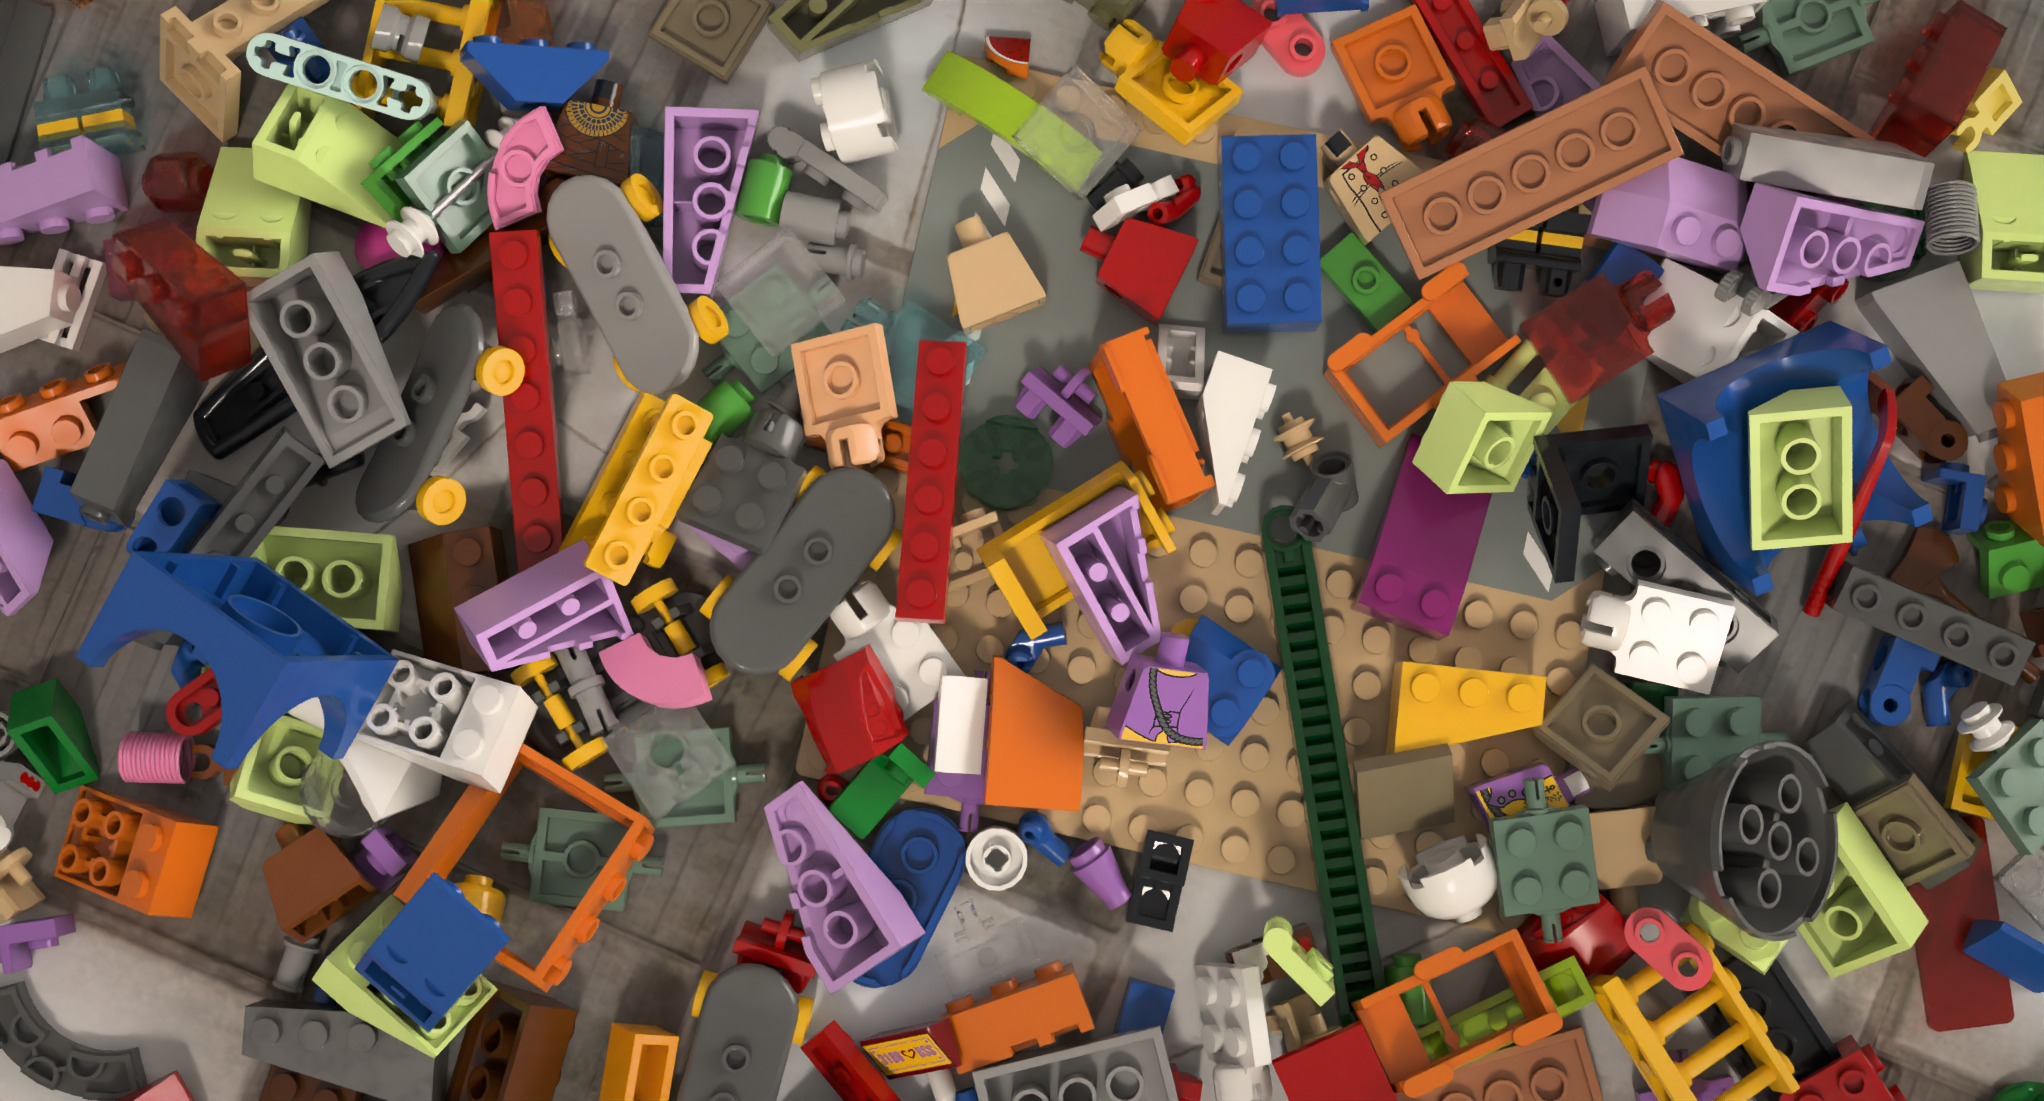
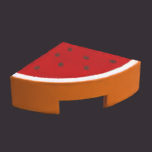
(1009, 53)

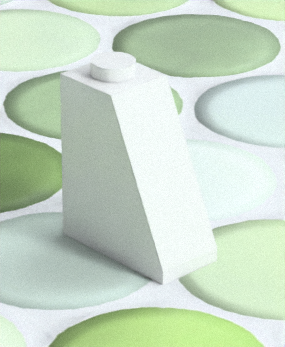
(35, 304)

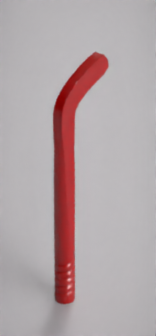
(1837, 553)

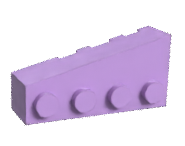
(702, 183)

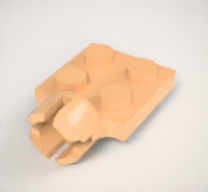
(846, 393)

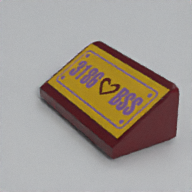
(913, 1049)

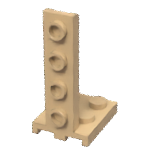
(200, 54)

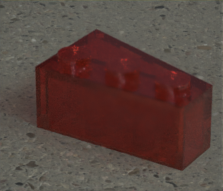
(1939, 79)
(186, 295)

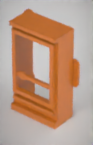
(1459, 317)
(1149, 420)
(1397, 1039)

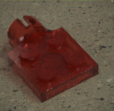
(1597, 331)

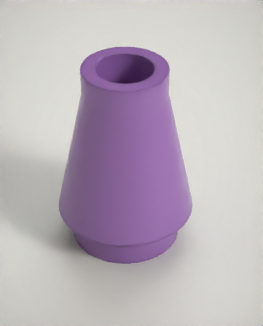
(1100, 872)

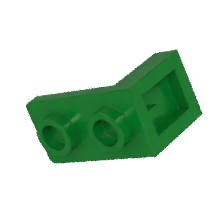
(878, 788)

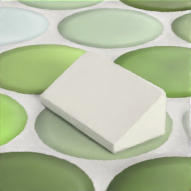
(960, 724)

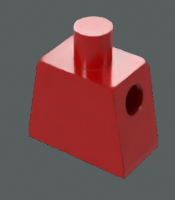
(1213, 39)
(1140, 264)

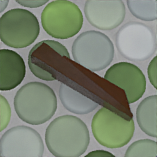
(473, 265)

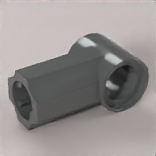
(1326, 496)

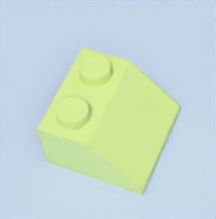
(1479, 439)

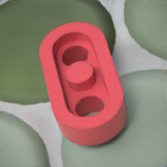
(1287, 33)
(1668, 948)

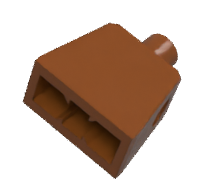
(313, 881)

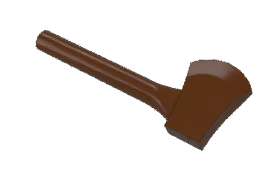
(1922, 561)

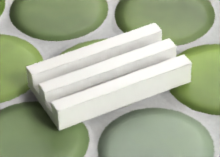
(88, 299)

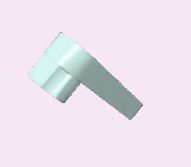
(340, 78)

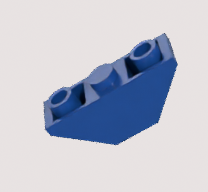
(531, 72)

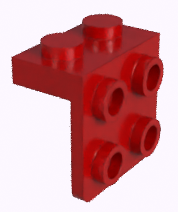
(1847, 1078)

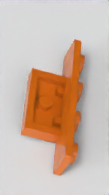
(54, 418)

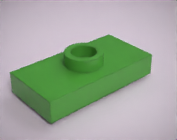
(1364, 282)

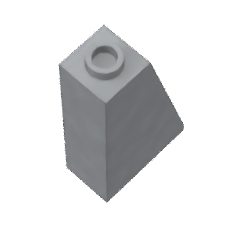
(1828, 165)
(1941, 335)

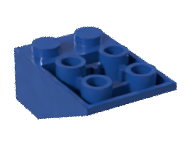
(432, 952)

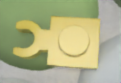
(1988, 109)

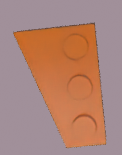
(2021, 452)

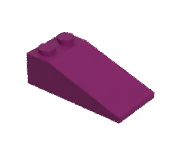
(1421, 552)

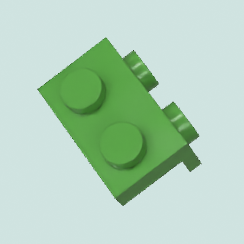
(390, 164)
(2008, 559)

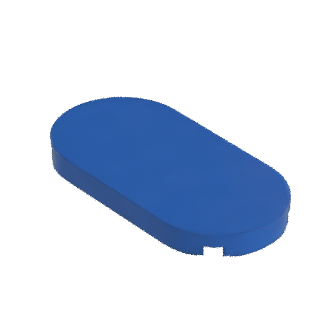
(925, 862)

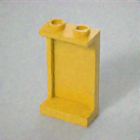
(1024, 565)

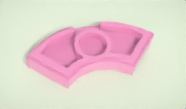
(518, 168)
(656, 678)

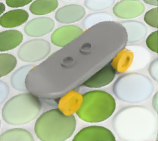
(625, 282)

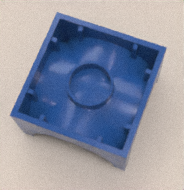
(1710, 439)
(259, 637)

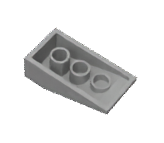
(328, 355)
(1095, 1069)

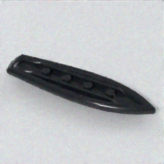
(254, 395)

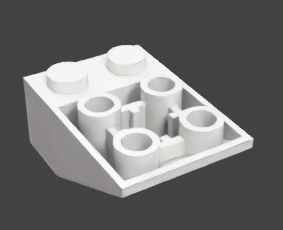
(1621, 18)
(1704, 329)
(1225, 418)
(450, 721)

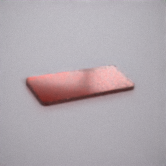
(1954, 986)

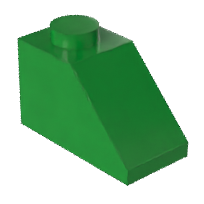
(53, 735)

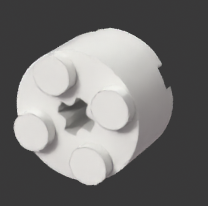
(856, 112)

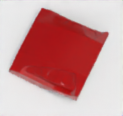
(850, 710)
(1590, 934)

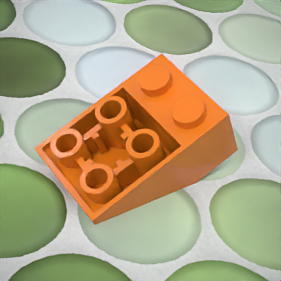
(136, 853)

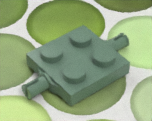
(1808, 32)
(749, 357)
(1707, 732)
(710, 805)
(570, 854)
(1544, 860)

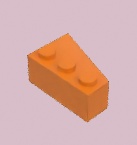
(1018, 1015)

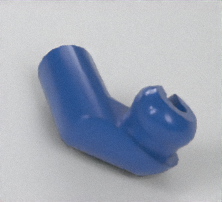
(1025, 652)

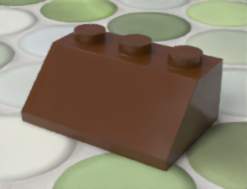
(446, 574)
(513, 1048)

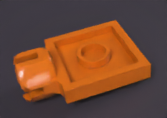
(1398, 77)

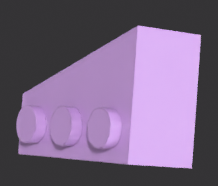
(60, 191)
(1107, 572)
(544, 611)

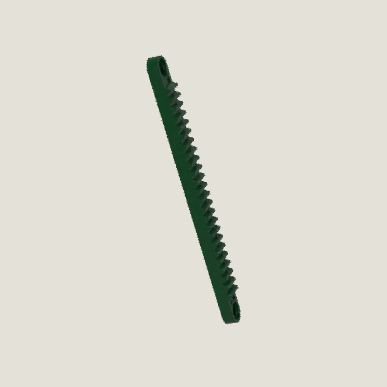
(1322, 767)

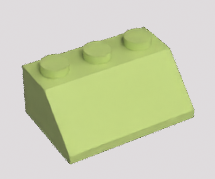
(1801, 469)
(343, 570)
(1866, 908)

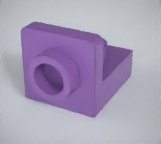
(385, 857)
(23, 936)

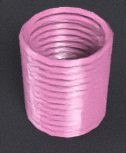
(156, 757)

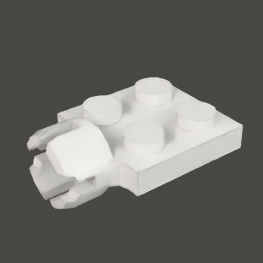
(1660, 633)
(906, 650)
(1235, 1030)

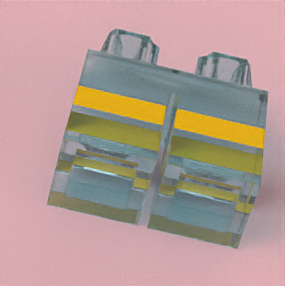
(100, 114)

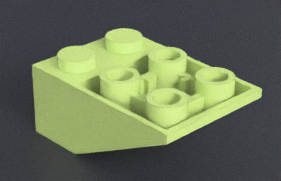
(321, 152)
(2009, 221)
(251, 223)
(366, 1002)

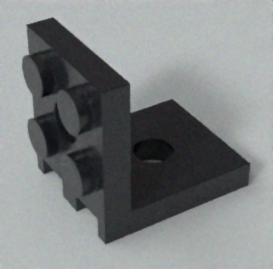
(1567, 492)

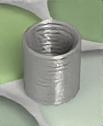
(1951, 218)

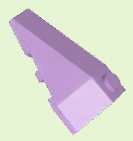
(1819, 241)

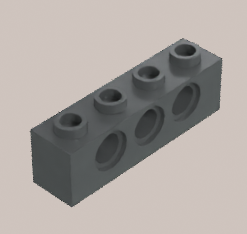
(1639, 530)
(1930, 623)

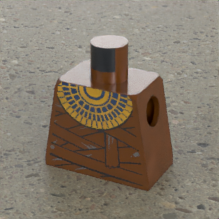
(594, 136)

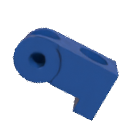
(56, 501)
(172, 518)
(1891, 680)

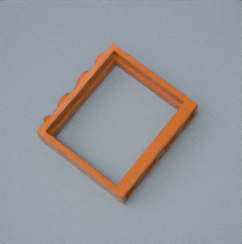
(470, 815)

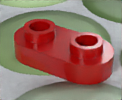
(206, 693)

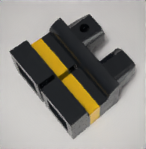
(1548, 247)

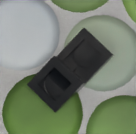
(1159, 880)

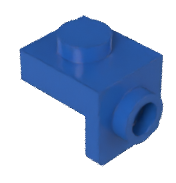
(1964, 500)

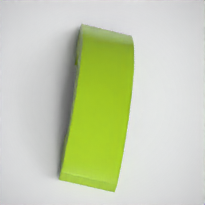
(981, 97)
(1563, 982)

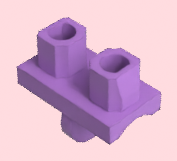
(1044, 390)

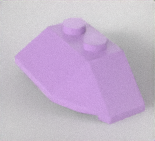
(1678, 214)
(23, 544)

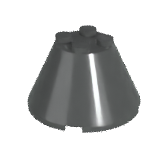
(1751, 839)

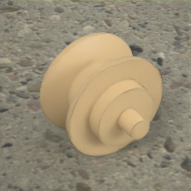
(1298, 438)

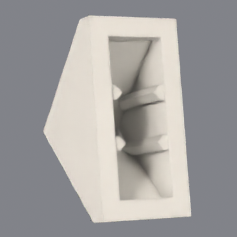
(1183, 358)

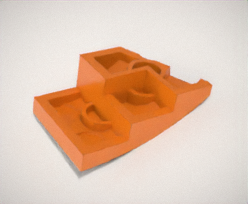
(1031, 743)

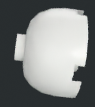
(1452, 879)

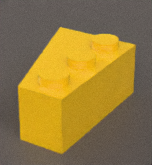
(1458, 705)

